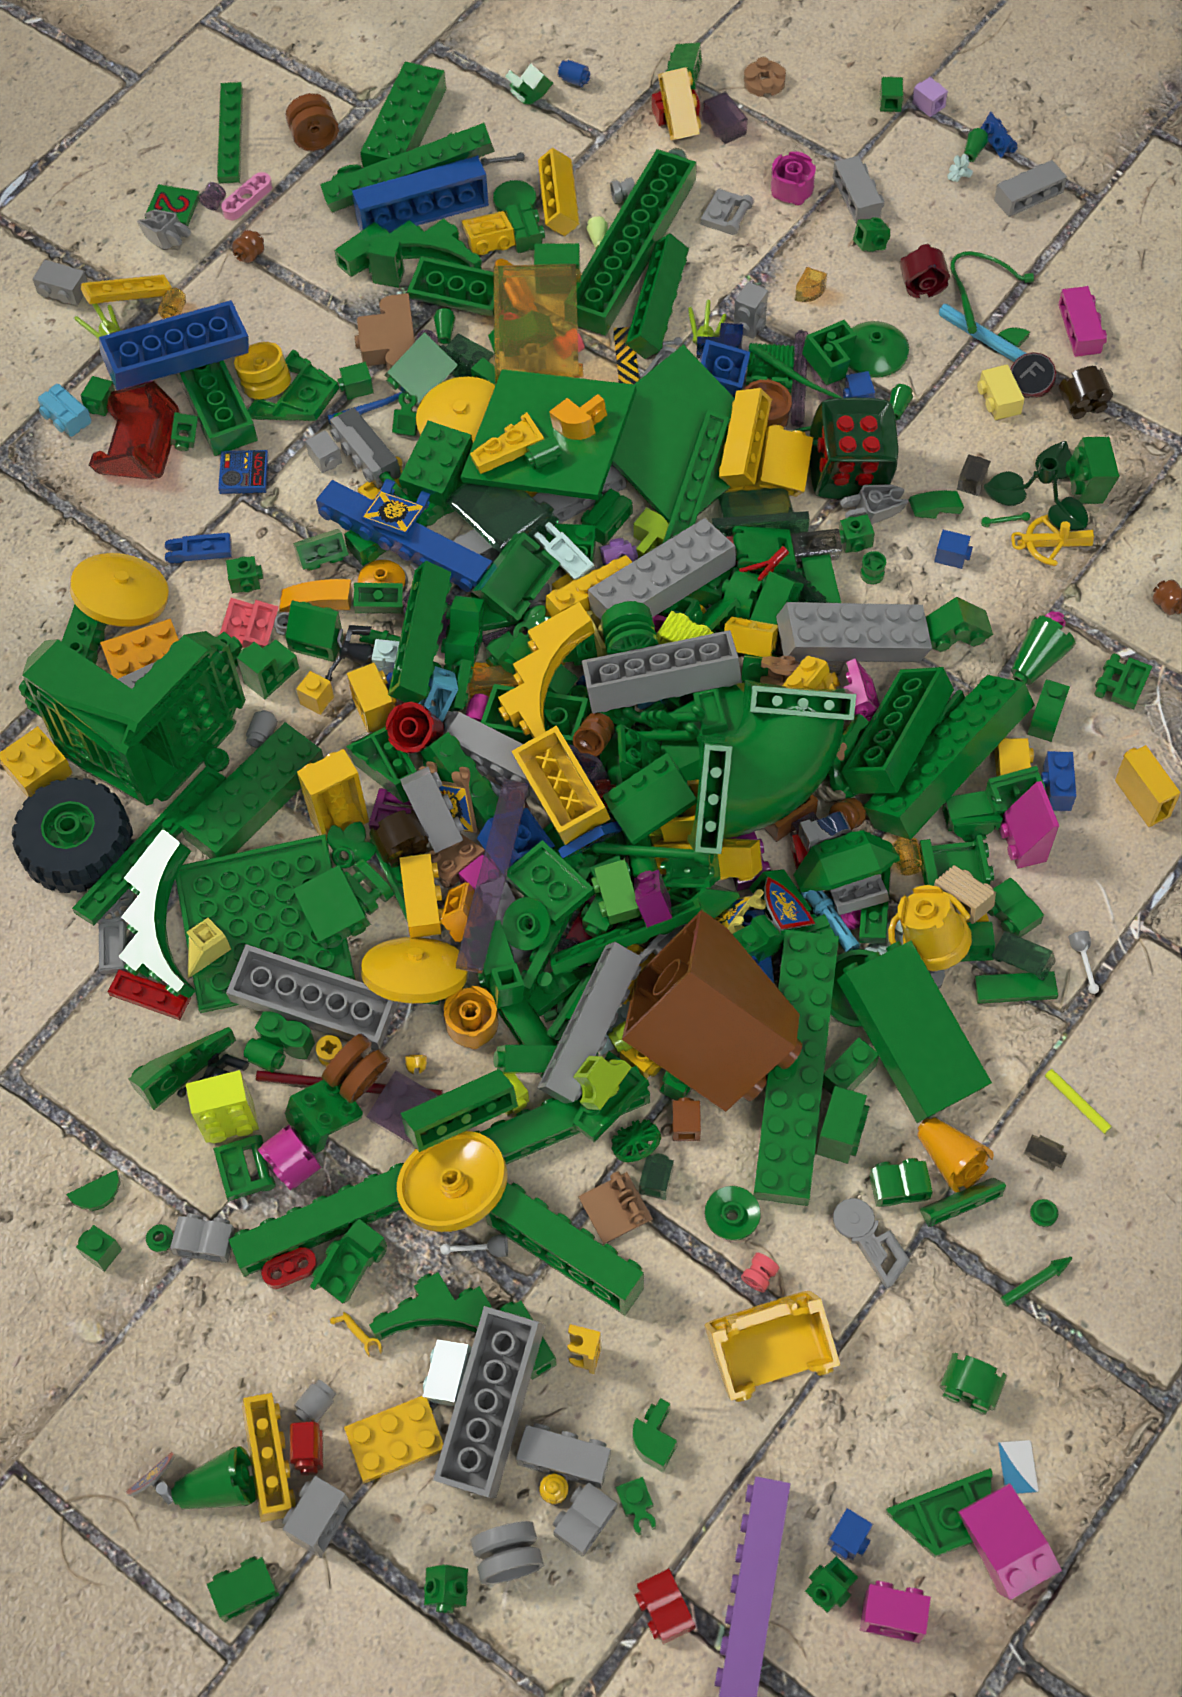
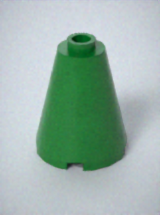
(1041, 649)
(217, 1483)

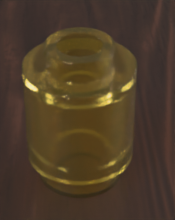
(172, 303)
(909, 856)

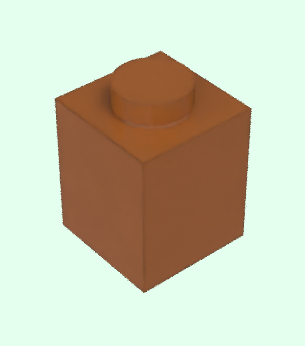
(686, 1120)

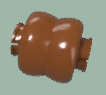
(248, 246)
(1168, 597)
(852, 811)

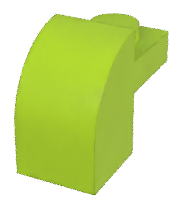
(650, 530)

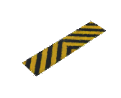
(625, 357)

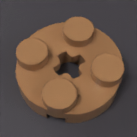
(764, 68)

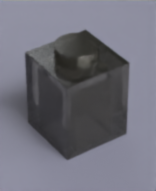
(973, 475)

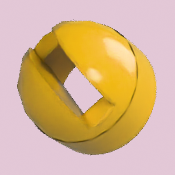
(416, 1061)

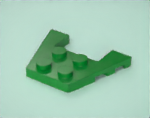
(304, 397)

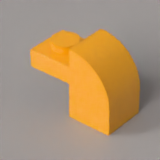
(578, 422)

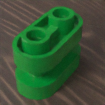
(375, 882)

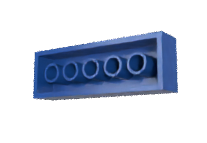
(423, 196)
(174, 345)

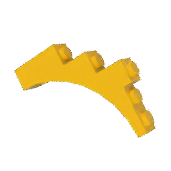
(549, 646)

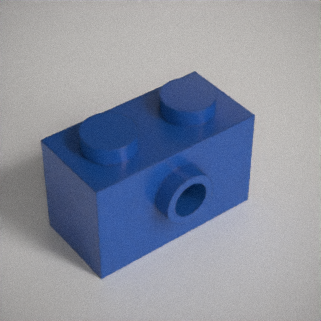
(1059, 780)

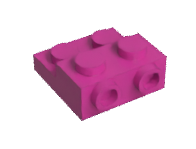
(862, 685)

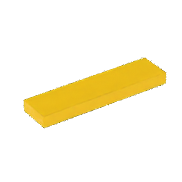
(125, 289)

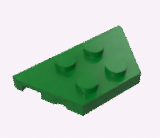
(934, 1516)

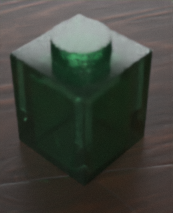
(656, 1176)

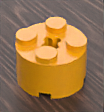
(482, 1014)

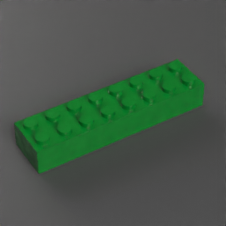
(951, 755)

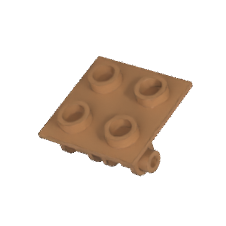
(455, 859)
(615, 1207)

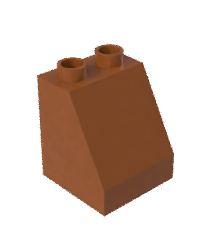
(711, 1015)

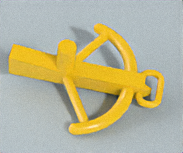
(1055, 539)

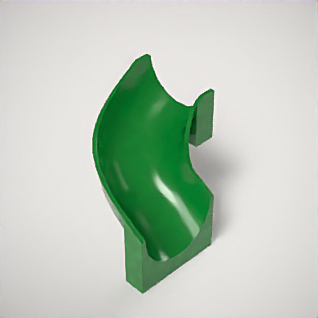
(768, 762)

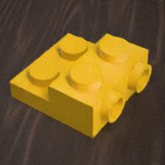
(489, 233)

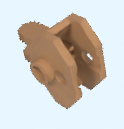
(778, 669)

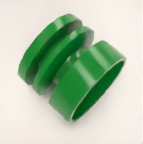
(628, 627)

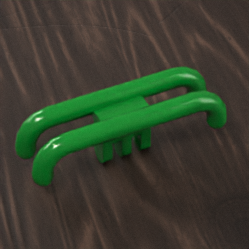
(665, 723)

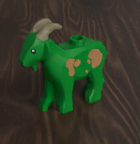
(839, 787)

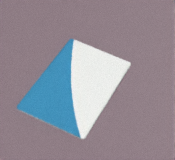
(1018, 1466)

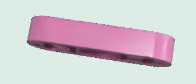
(235, 206)

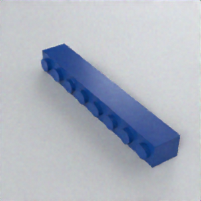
(419, 545)

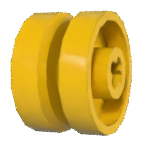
(263, 370)

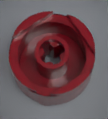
(925, 271)

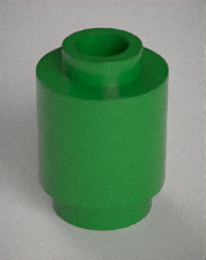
(542, 452)
(264, 1054)

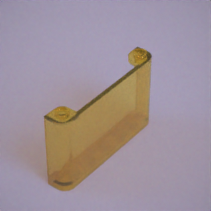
(536, 319)

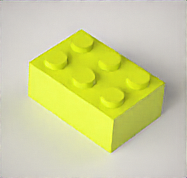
(222, 1107)

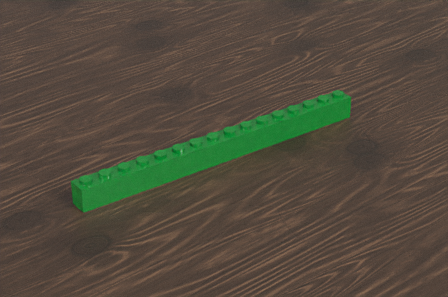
(378, 1196)

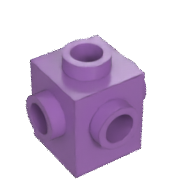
(615, 549)

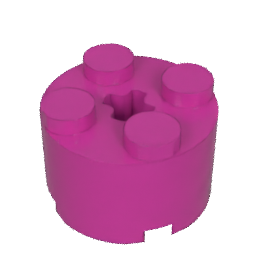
(793, 178)
(289, 1157)

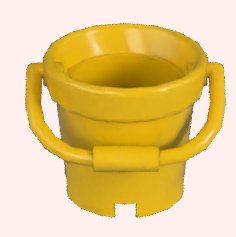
(933, 926)

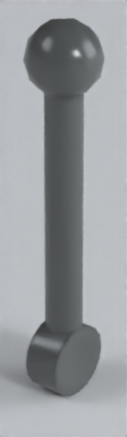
(519, 157)

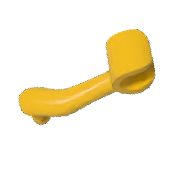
(358, 1332)

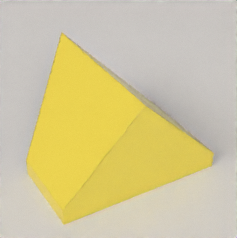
(205, 946)

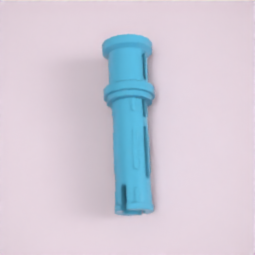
(824, 905)

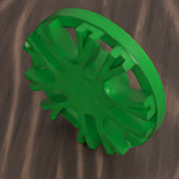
(634, 1140)

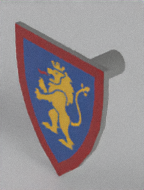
(785, 907)
(154, 1478)

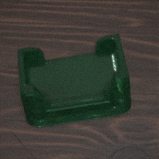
(501, 512)

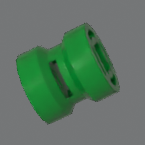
(873, 567)

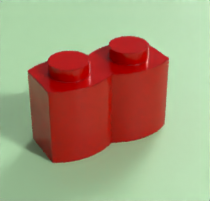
(306, 1447)
(665, 1606)

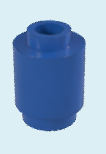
(574, 73)

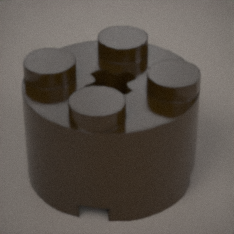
(1086, 391)
(399, 837)

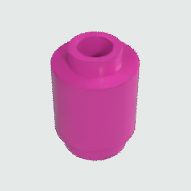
(477, 706)

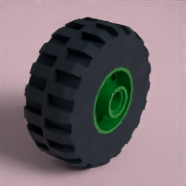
(71, 834)

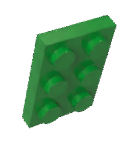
(550, 880)

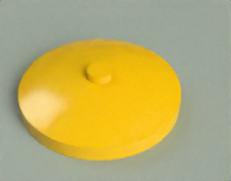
(456, 404)
(119, 589)
(413, 970)
(452, 1182)

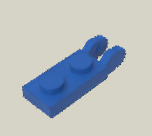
(199, 547)

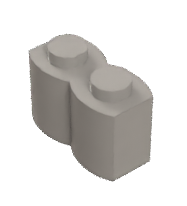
(202, 1238)
(584, 1519)

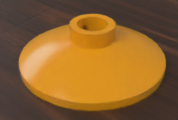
(392, 573)

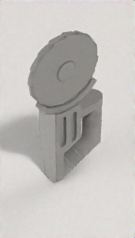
(856, 1221)

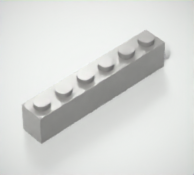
(591, 1021)

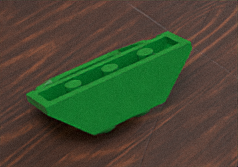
(844, 861)

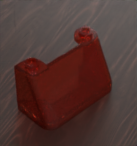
(140, 435)

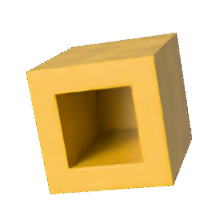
(315, 692)

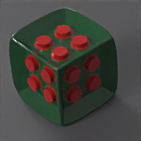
(852, 446)

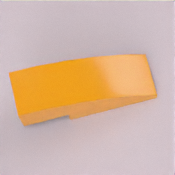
(319, 593)

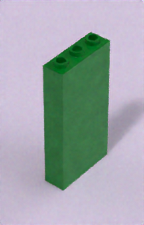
(913, 1030)

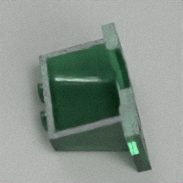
(759, 509)

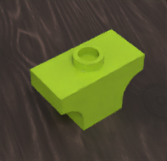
(600, 1080)

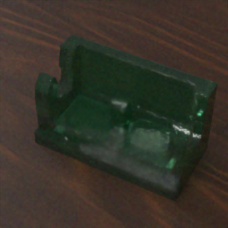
(1024, 955)

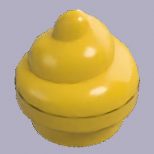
(553, 1488)

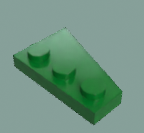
(595, 1122)

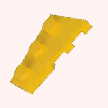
(507, 446)

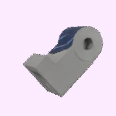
(824, 829)

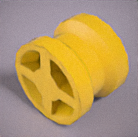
(324, 1043)

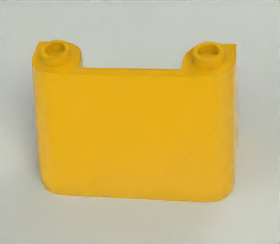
(772, 1343)

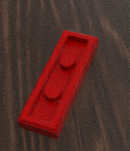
(147, 995)

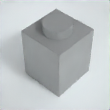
(323, 451)

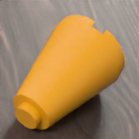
(954, 1153)

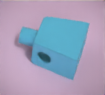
(442, 691)

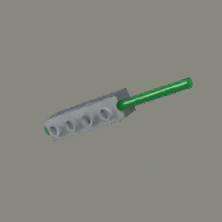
(367, 451)

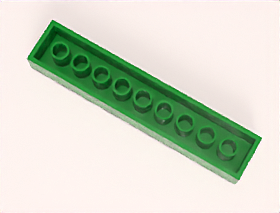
(631, 239)
(795, 1092)

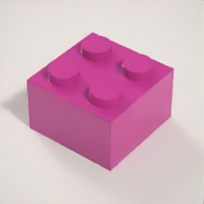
(895, 1612)

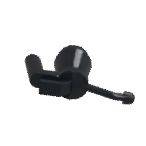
(356, 652)
(216, 1067)

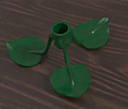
(1009, 490)

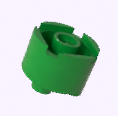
(743, 587)
(973, 1383)

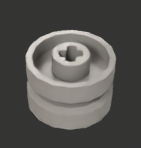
(507, 1552)

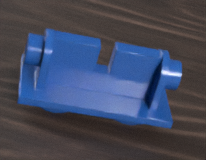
(998, 136)

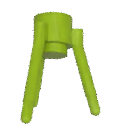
(105, 327)
(705, 330)

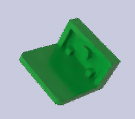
(320, 1112)

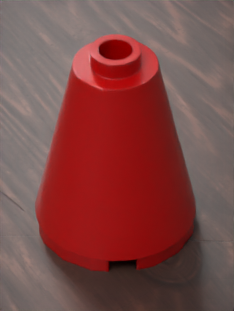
(413, 727)

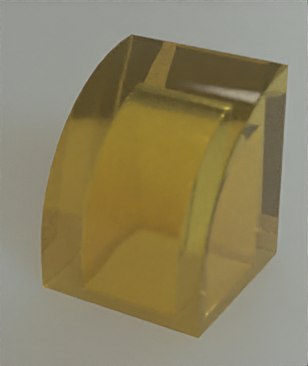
(810, 285)

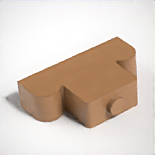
(386, 335)

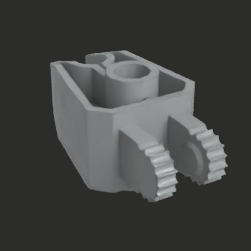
(163, 228)
(877, 501)

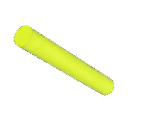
(1078, 1101)

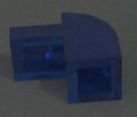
(730, 334)

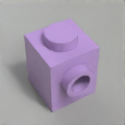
(930, 96)

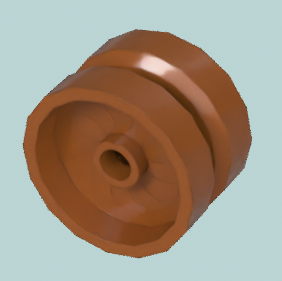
(312, 122)
(780, 404)
(355, 1068)

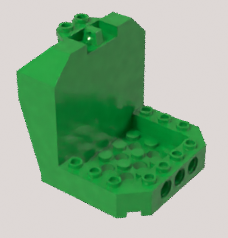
(140, 736)

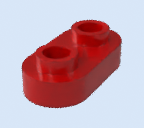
(289, 1266)

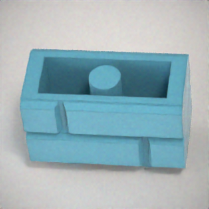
(63, 410)

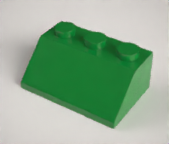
(650, 798)

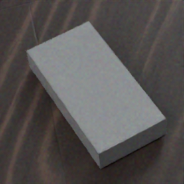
(111, 944)

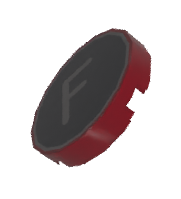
(1034, 374)

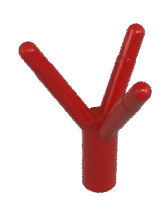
(771, 563)

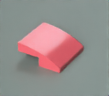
(249, 621)

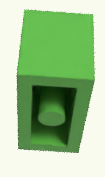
(616, 891)

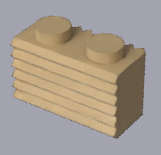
(972, 894)

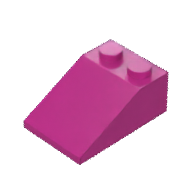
(1030, 827)
(1009, 1542)

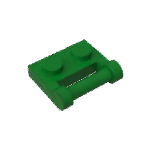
(235, 1171)

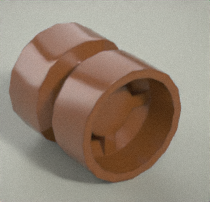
(594, 734)

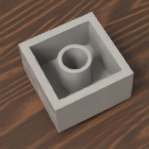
(316, 1516)

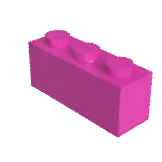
(1082, 321)

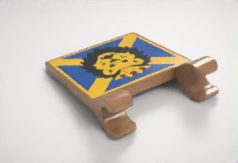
(459, 796)

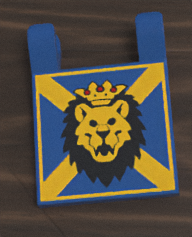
(393, 511)

